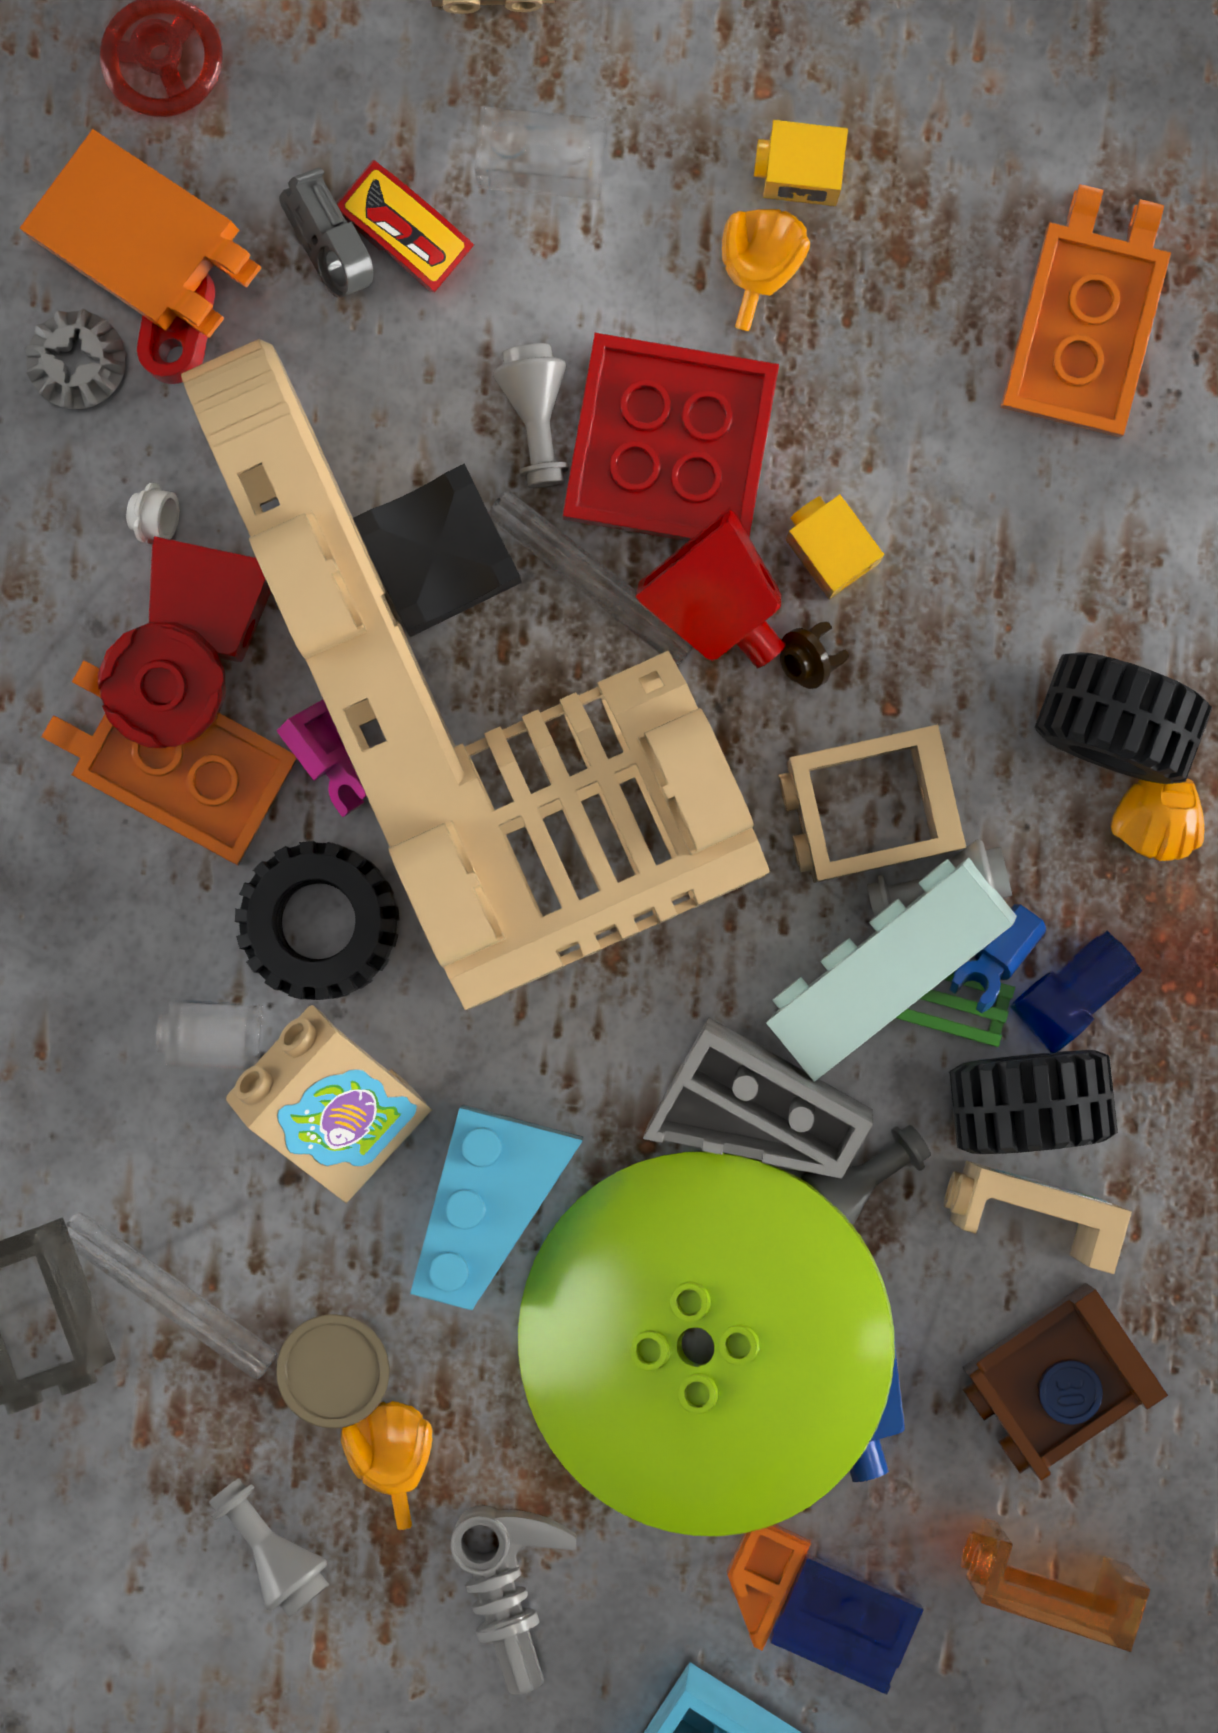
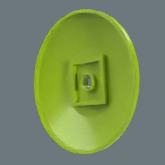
(792, 1325)

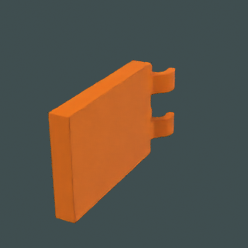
(137, 234)
(1088, 319)
(204, 789)

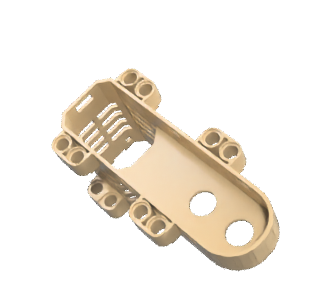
(420, 784)

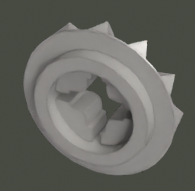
(90, 382)

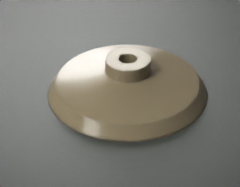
(332, 1371)

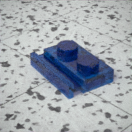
(846, 1624)

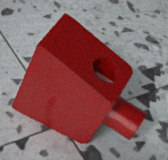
(209, 593)
(717, 593)

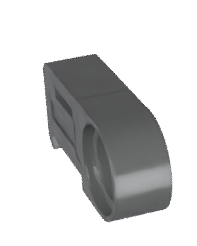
(326, 235)

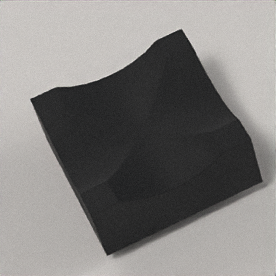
(437, 550)

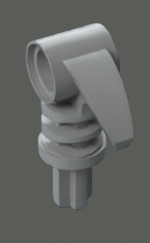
(493, 1580)

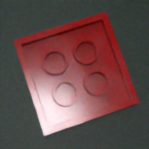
(668, 438)

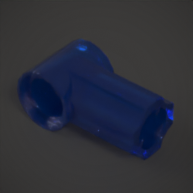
(1063, 1002)

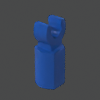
(1001, 957)

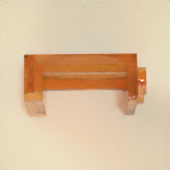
(1105, 1615)

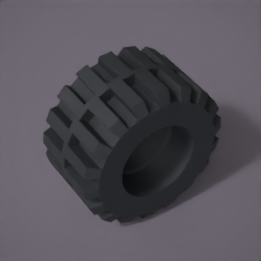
(1123, 717)
(263, 913)
(1033, 1102)

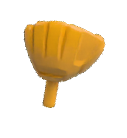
(762, 254)
(1160, 819)
(390, 1453)

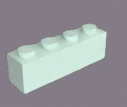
(891, 968)

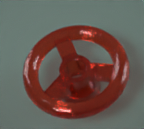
(148, 36)

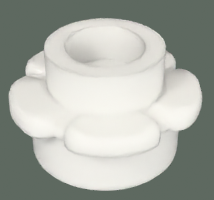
(153, 513)

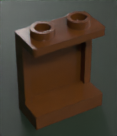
(1009, 1376)

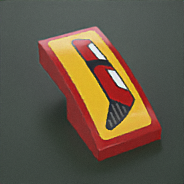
(403, 226)

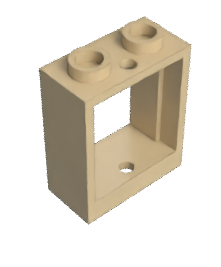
(934, 787)

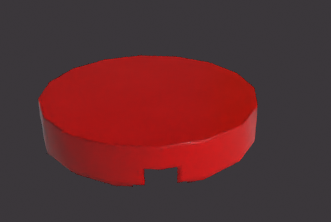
(161, 684)

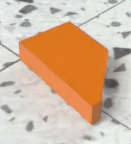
(763, 1576)

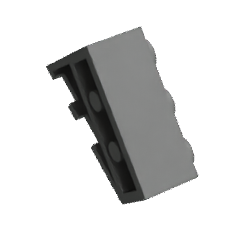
(758, 1107)

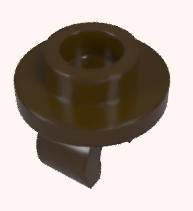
(805, 657)

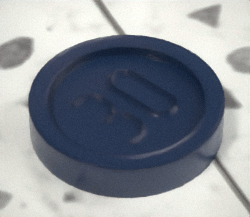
(1070, 1391)

